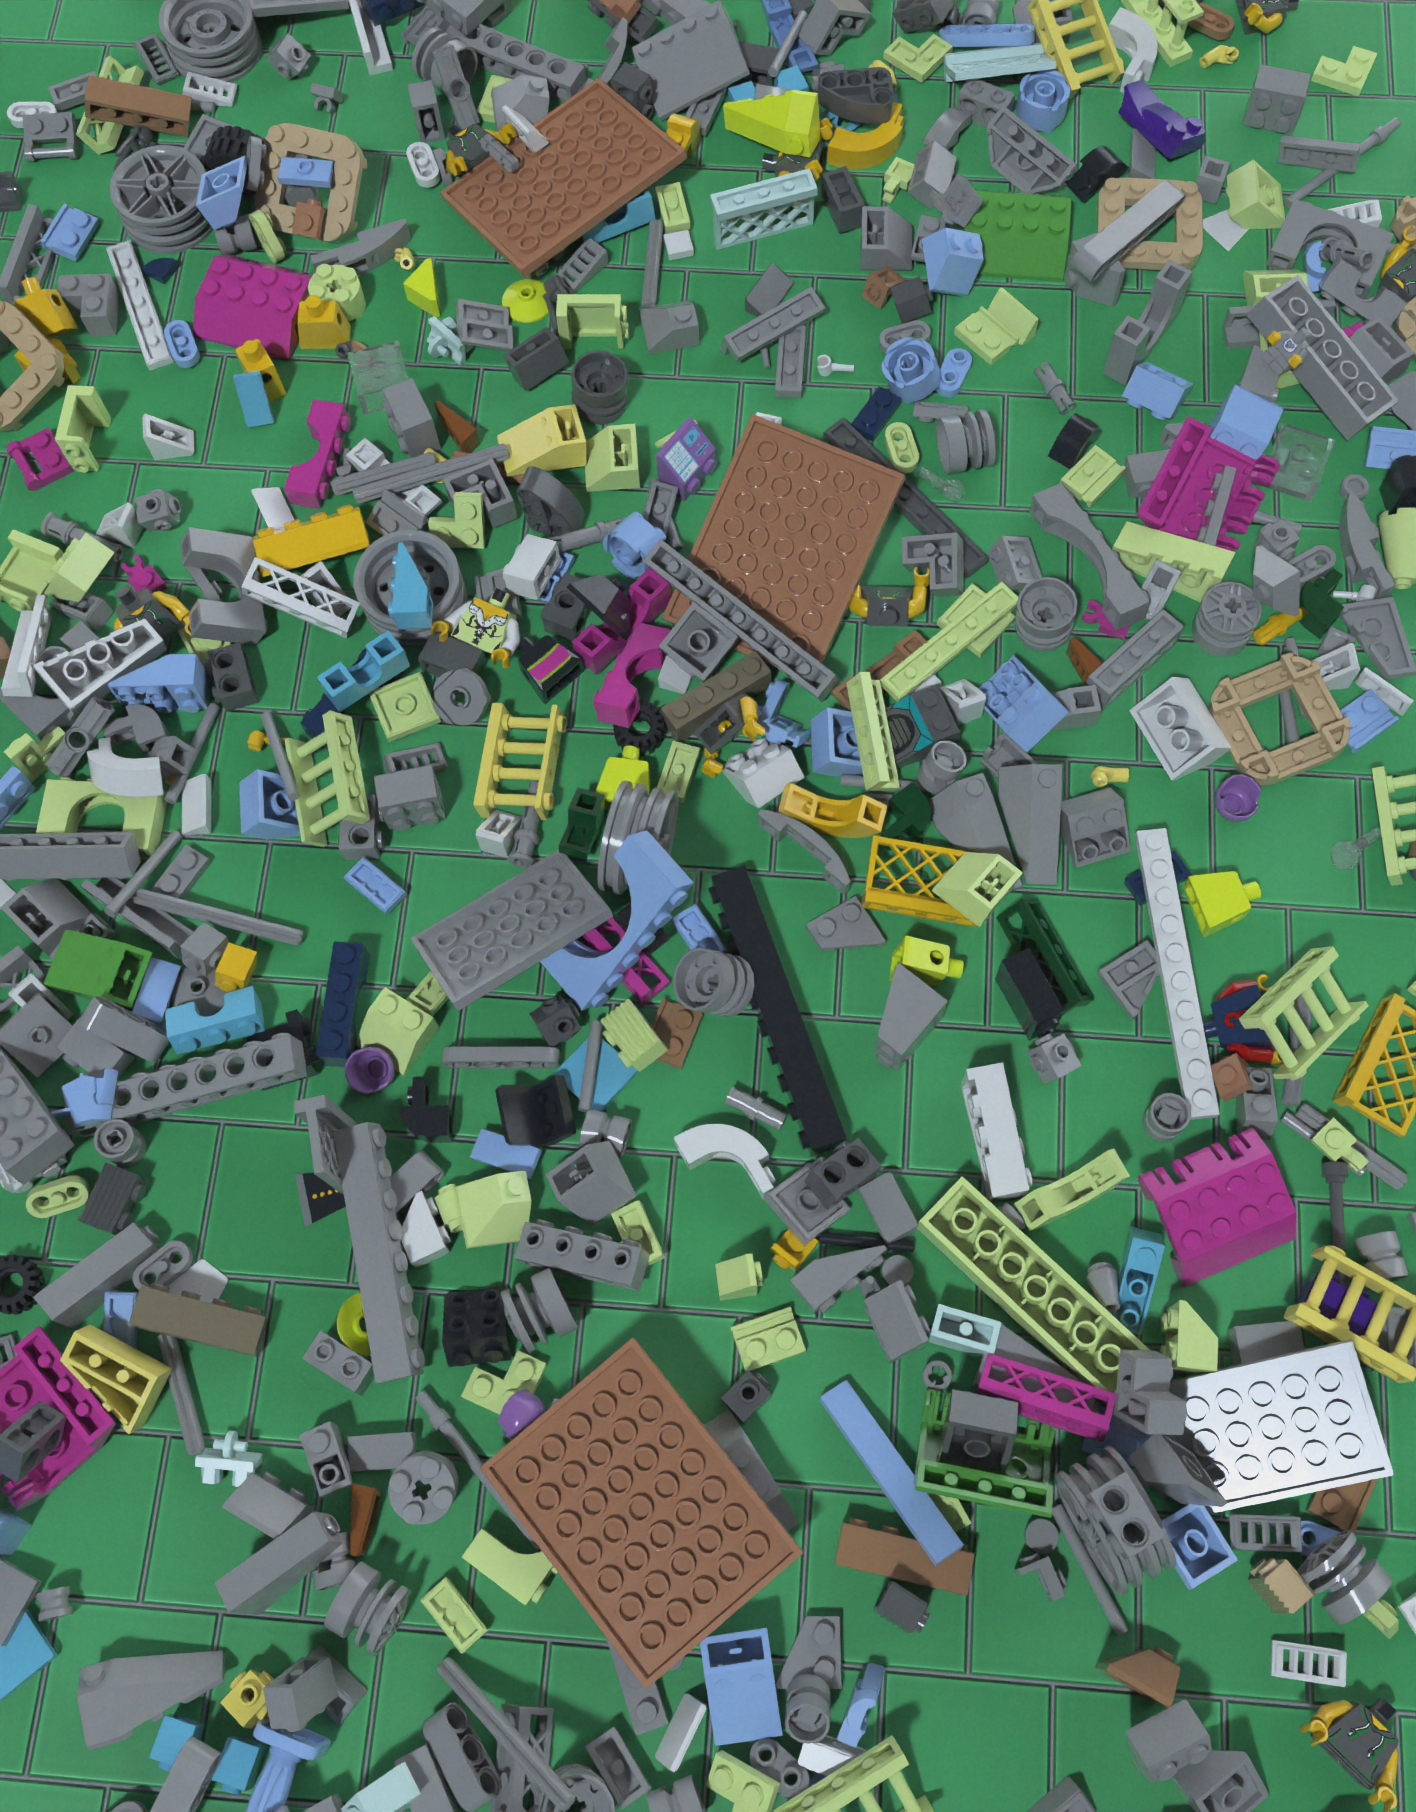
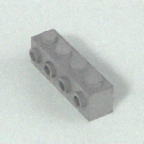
(582, 1255)

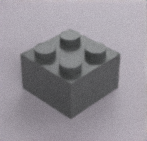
(978, 1432)

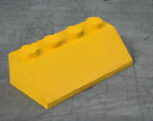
(312, 540)

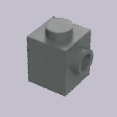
(911, 299)
(747, 1396)

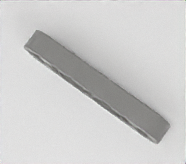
(500, 1057)

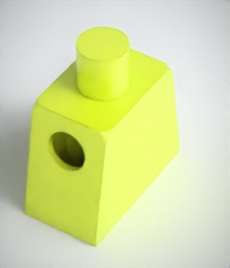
(620, 769)
(1219, 899)
(925, 960)

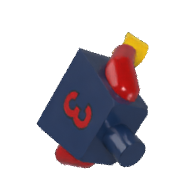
(1227, 1009)

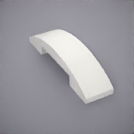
(367, 456)

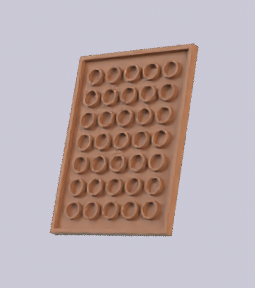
(593, 165)
(792, 532)
(641, 1512)

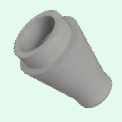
(1104, 1284)

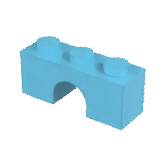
(788, 78)
(629, 216)
(381, 663)
(238, 1018)
(239, 1759)

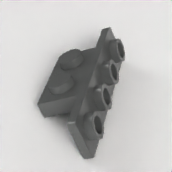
(639, 27)

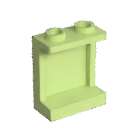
(591, 317)
(79, 415)
(26, 569)

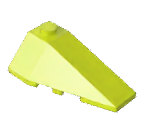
(780, 121)

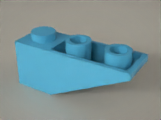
(411, 598)
(1138, 1277)

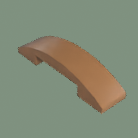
(901, 651)

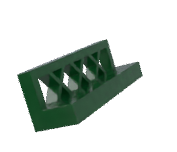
(1050, 947)

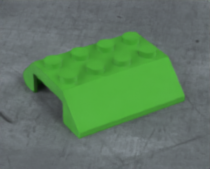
(1022, 234)
(1025, 1481)

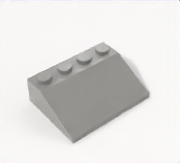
(691, 59)

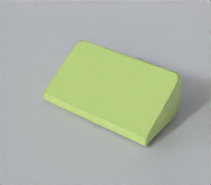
(1014, 315)

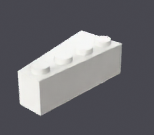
(89, 669)
(995, 1132)

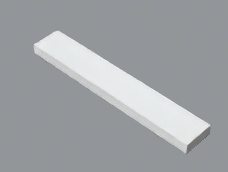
(139, 305)

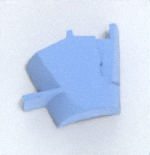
(1312, 265)
(89, 1098)
(862, 1698)

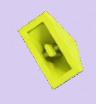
(422, 288)

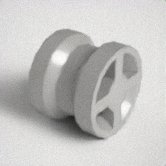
(54, 1603)

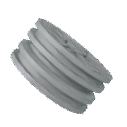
(211, 37)
(158, 197)
(377, 569)
(633, 813)
(1113, 1568)

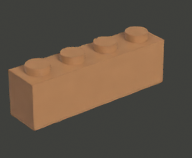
(137, 106)
(900, 1558)

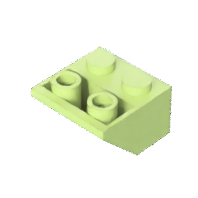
(1262, 282)
(612, 459)
(77, 569)
(977, 884)
(1188, 1341)

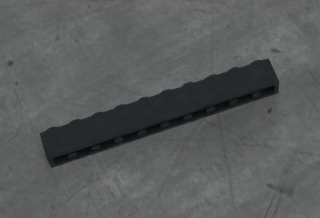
(778, 1013)

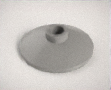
(208, 999)

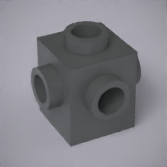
(556, 1020)

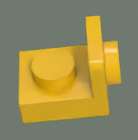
(790, 1251)

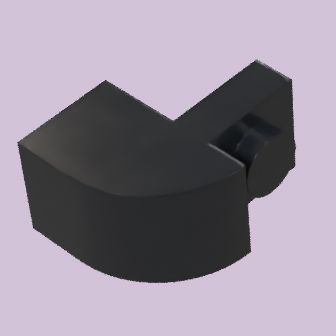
(1096, 169)
(1074, 440)
(426, 1122)

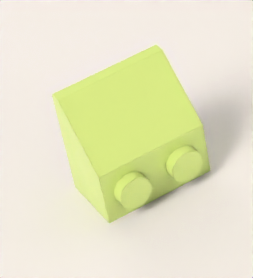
(1255, 198)
(397, 1029)

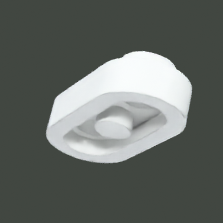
(18, 109)
(423, 164)

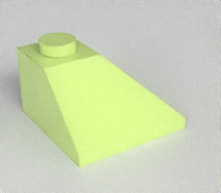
(494, 1209)

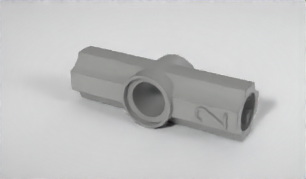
(451, 72)
(89, 724)

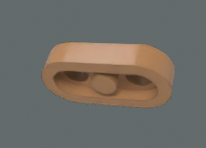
(1213, 23)

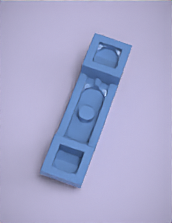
(779, 22)

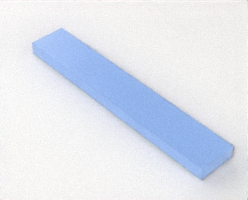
(891, 1473)

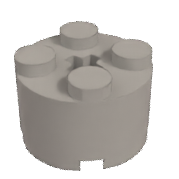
(416, 1505)

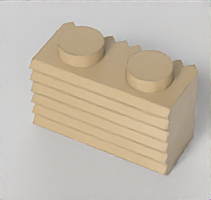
(1279, 1585)

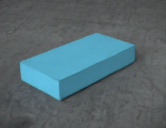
(253, 398)

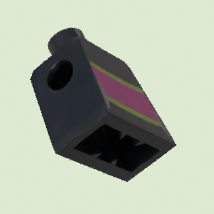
(548, 666)

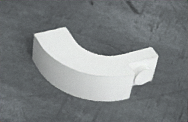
(1136, 39)
(124, 775)
(728, 1142)

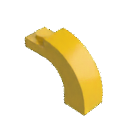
(867, 148)
(831, 817)

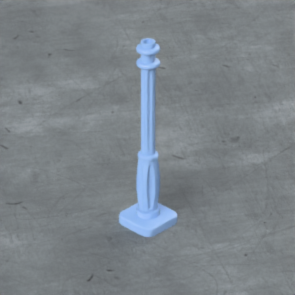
(286, 1752)

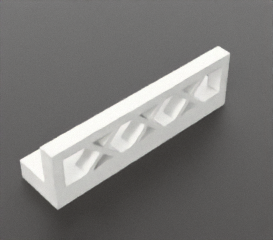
(371, 41)
(296, 607)
(27, 644)

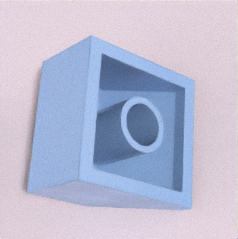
(222, 192)
(952, 260)
(1156, 390)
(1245, 422)
(834, 743)
(266, 807)
(1197, 1545)

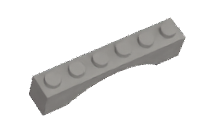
(1061, 516)

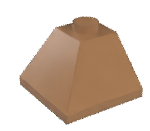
(1145, 1673)

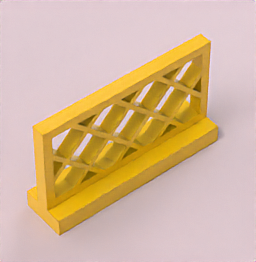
(905, 903)
(1367, 1058)

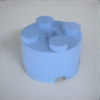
(1043, 100)
(911, 369)
(631, 544)

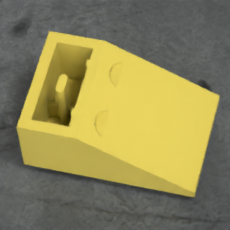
(545, 441)

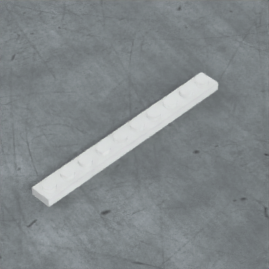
(1176, 974)

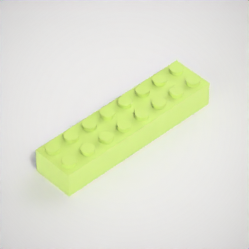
(1029, 1285)

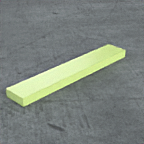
(949, 642)

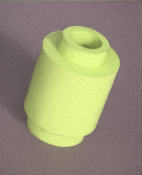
(449, 1208)

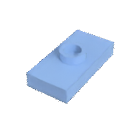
(306, 172)
(375, 885)
(696, 930)
(117, 1313)

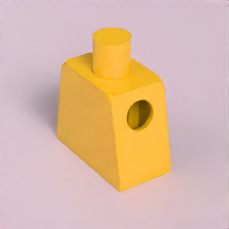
(45, 309)
(321, 324)
(254, 358)

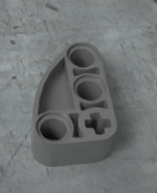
(858, 94)
(548, 504)

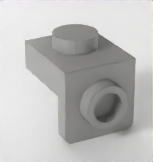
(1050, 1578)

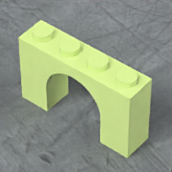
(69, 800)
(516, 1573)

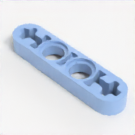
(988, 35)

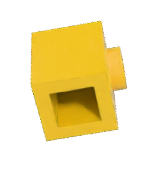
(235, 968)

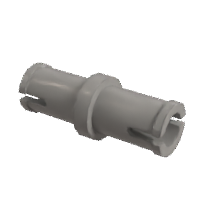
(1054, 388)
(755, 1108)

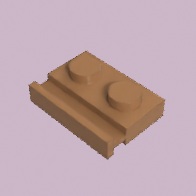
(677, 1030)
(1342, 1505)

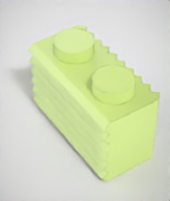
(633, 1035)

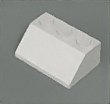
(1180, 728)

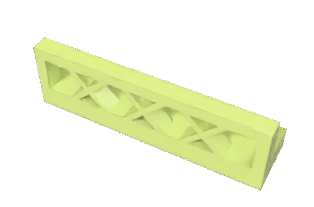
(108, 132)
(872, 733)

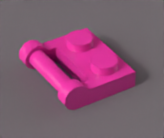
(46, 454)

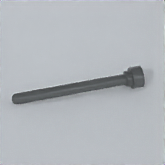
(1335, 1176)

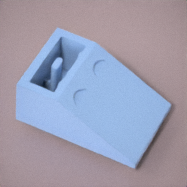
(166, 685)
(1021, 704)
(740, 1686)

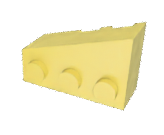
(117, 1373)

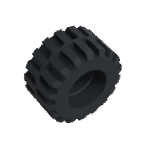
(227, 145)

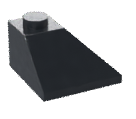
(606, 601)

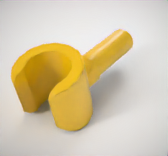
(257, 739)

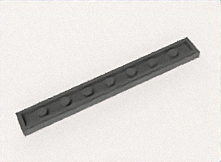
(910, 500)

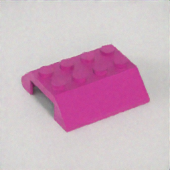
(250, 303)
(1184, 482)
(1221, 1206)
(41, 1376)

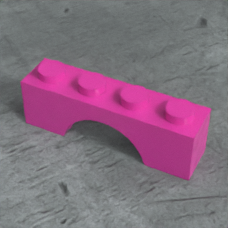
(309, 482)
(600, 643)
(618, 699)

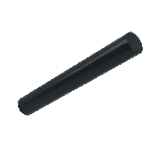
(865, 1241)

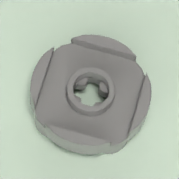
(445, 697)

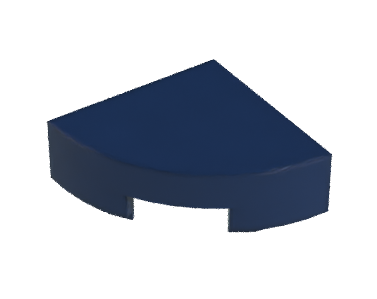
(160, 269)

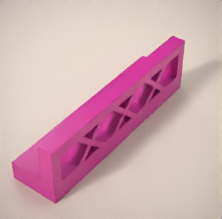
(631, 979)
(1049, 1409)

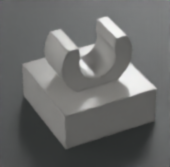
(326, 94)

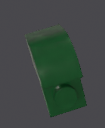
(1317, 606)
(912, 812)
(584, 823)

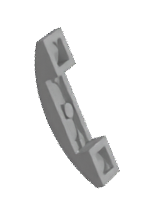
(616, 45)
(781, 825)

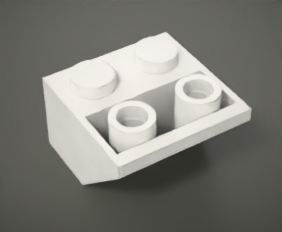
(762, 771)

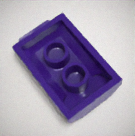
(1160, 123)

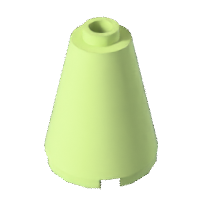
(1399, 545)

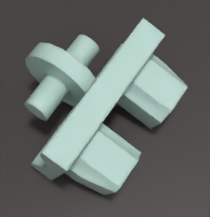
(445, 342)
(228, 1455)

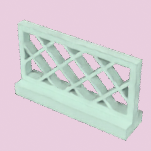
(996, 62)
(760, 198)

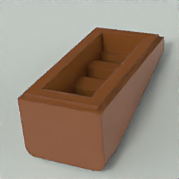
(459, 429)
(1082, 659)
(364, 1509)

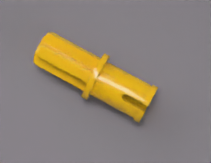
(1275, 626)

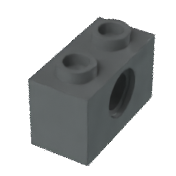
(561, 621)

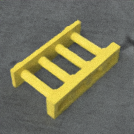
(1051, 40)
(496, 747)
(1308, 1315)

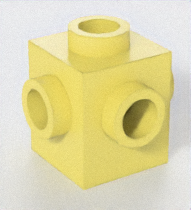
(240, 1699)

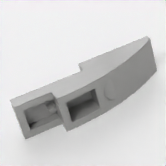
(372, 249)
(1357, 545)

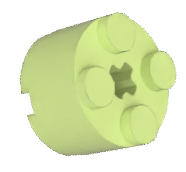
(339, 285)

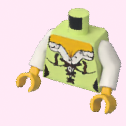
(484, 626)

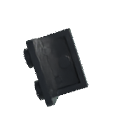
(298, 1028)
(536, 1112)
(475, 1327)

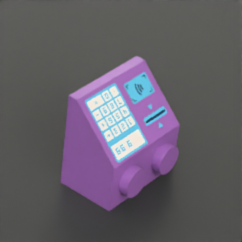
(686, 459)

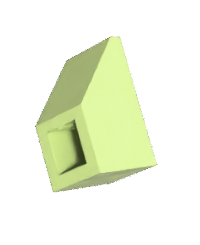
(738, 1277)

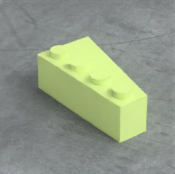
(1200, 563)

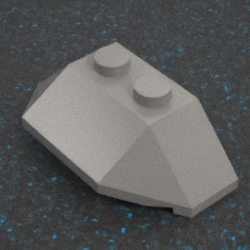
(1025, 155)
(742, 1453)

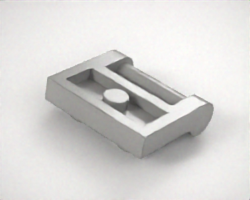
(50, 128)

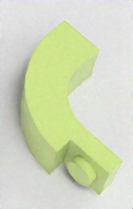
(1072, 1191)

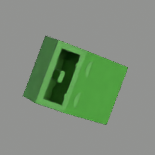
(98, 967)

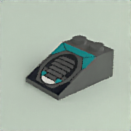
(919, 724)

